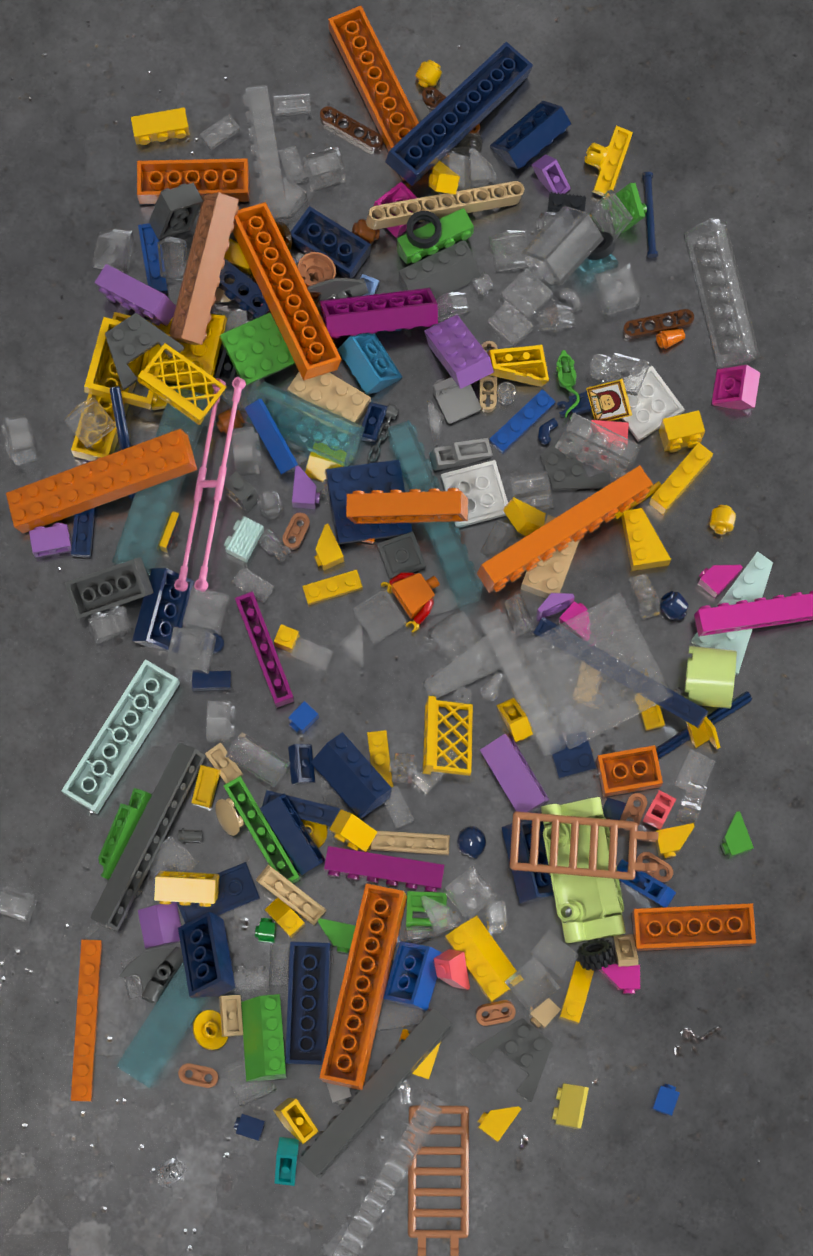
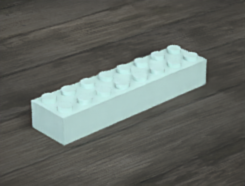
(121, 736)

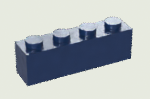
(292, 834)

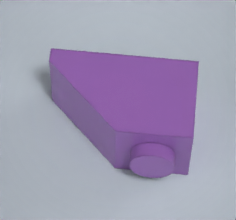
(551, 175)
(304, 491)

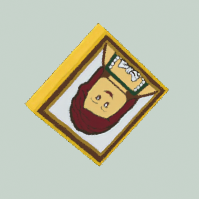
(609, 401)

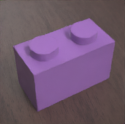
(50, 540)

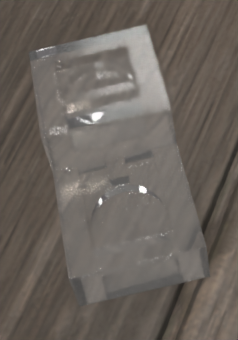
(691, 803)

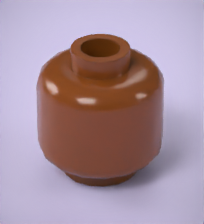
(364, 232)
(224, 418)

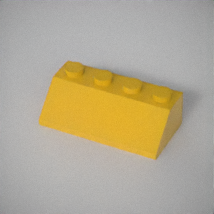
(483, 957)

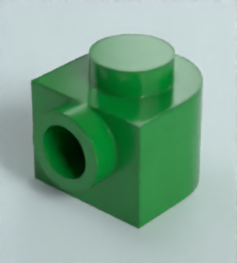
(266, 931)

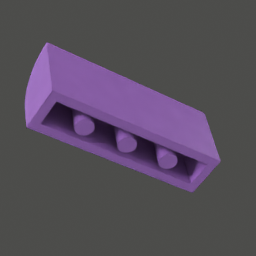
(514, 774)

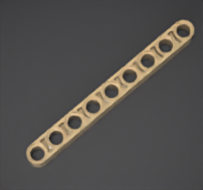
(436, 202)

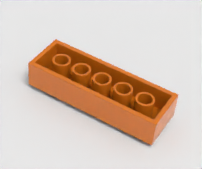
(208, 175)
(407, 506)
(693, 927)

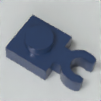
(583, 406)

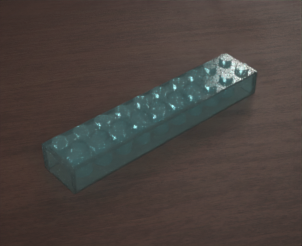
(154, 505)
(443, 535)

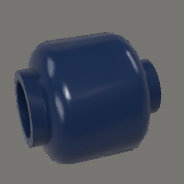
(674, 605)

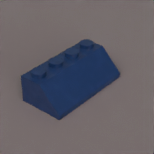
(531, 134)
(161, 610)
(351, 776)
(529, 885)
(206, 956)

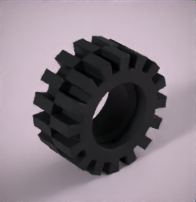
(596, 954)

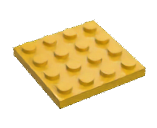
(202, 355)

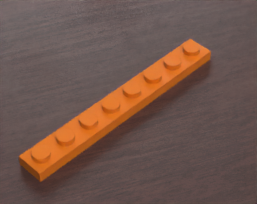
(86, 1020)

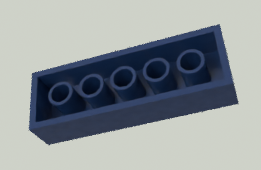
(308, 1002)

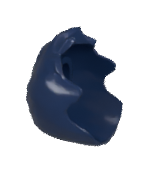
(471, 841)

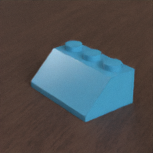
(369, 362)

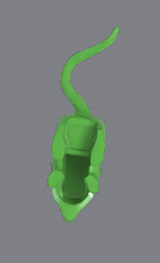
(567, 376)

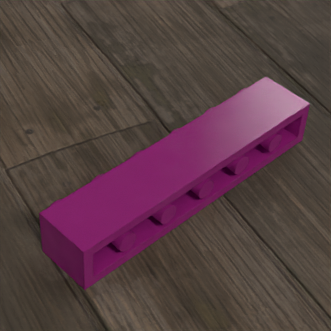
(264, 649)
(384, 868)

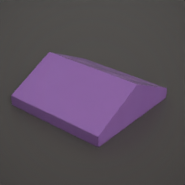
(553, 604)
(160, 924)

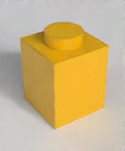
(286, 638)

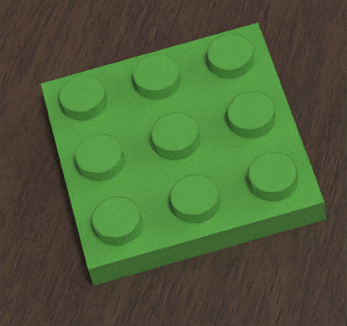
(257, 349)

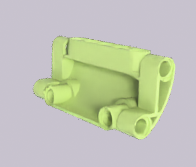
(593, 900)

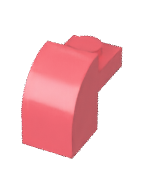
(659, 810)

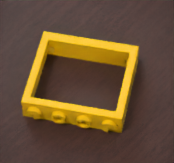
(102, 391)

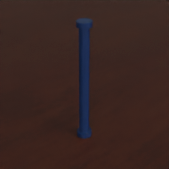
(652, 253)

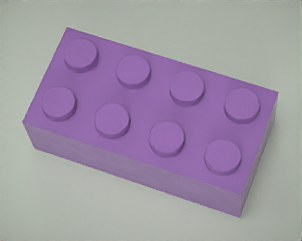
(135, 295)
(459, 351)

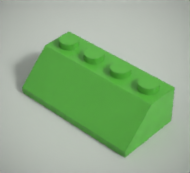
(453, 228)
(263, 1038)

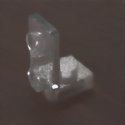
(646, 596)

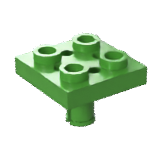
(631, 200)

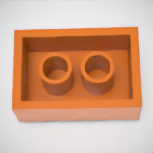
(629, 771)

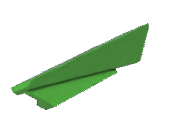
(122, 830)

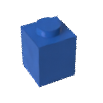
(302, 718)
(665, 1099)

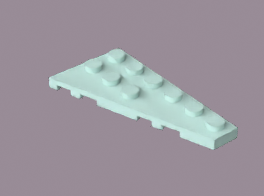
(748, 587)

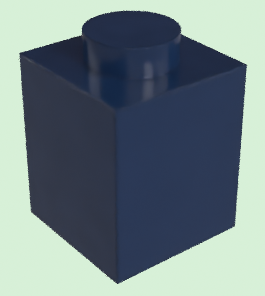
(249, 1127)

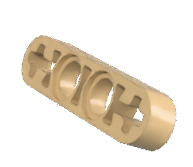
(493, 398)

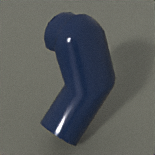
(544, 430)

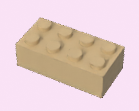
(332, 394)
(550, 575)

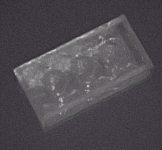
(597, 446)

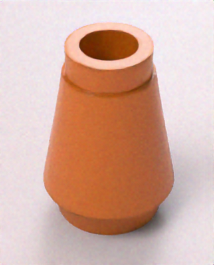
(669, 337)

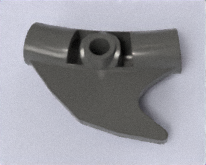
(337, 289)
(147, 969)

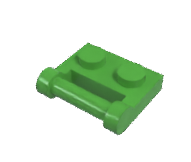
(415, 905)

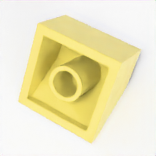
(571, 1105)

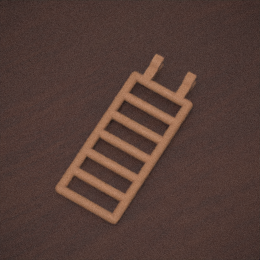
(533, 866)
(462, 1192)

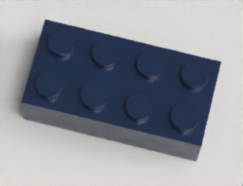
(321, 234)

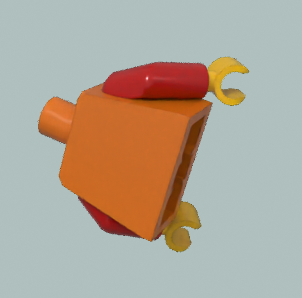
(414, 595)

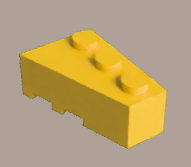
(520, 364)
(642, 542)

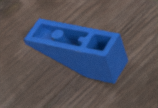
(648, 886)

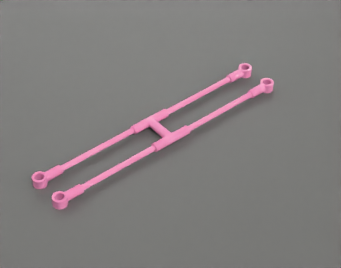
(201, 584)

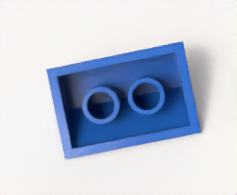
(412, 976)

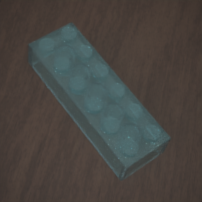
(311, 425)
(162, 1032)

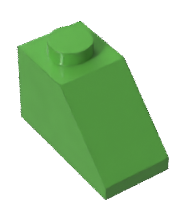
(736, 839)
(338, 934)

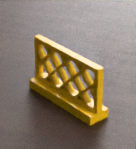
(170, 395)
(431, 737)

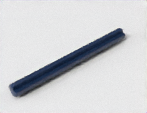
(120, 420)
(714, 717)

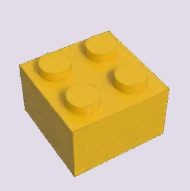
(681, 431)

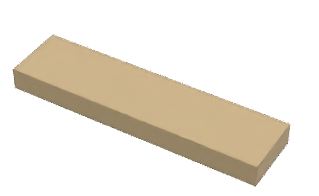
(411, 843)
(290, 894)

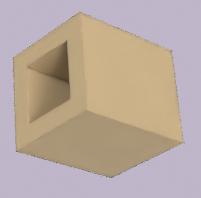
(544, 1013)

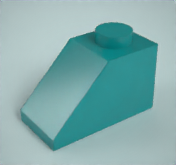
(286, 1161)

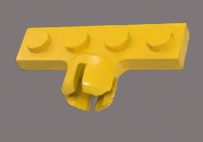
(608, 159)

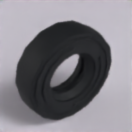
(605, 250)

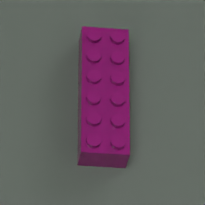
(379, 312)

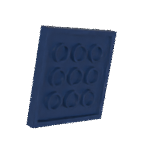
(366, 478)

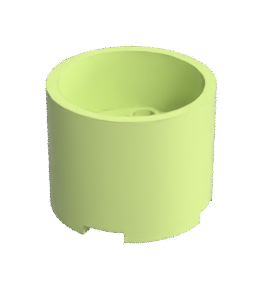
(710, 676)

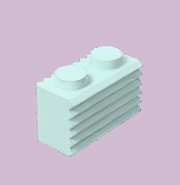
(244, 538)

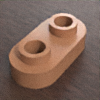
(296, 531)
(633, 812)
(661, 865)
(495, 1014)
(198, 1076)

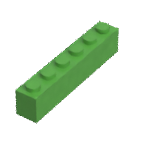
(260, 829)

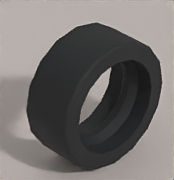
(423, 216)

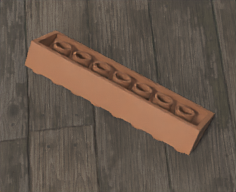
(203, 268)

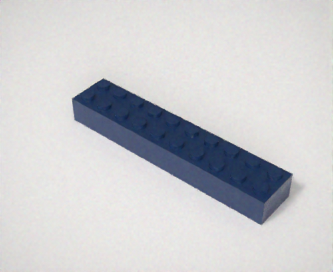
(458, 113)

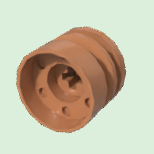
(316, 267)

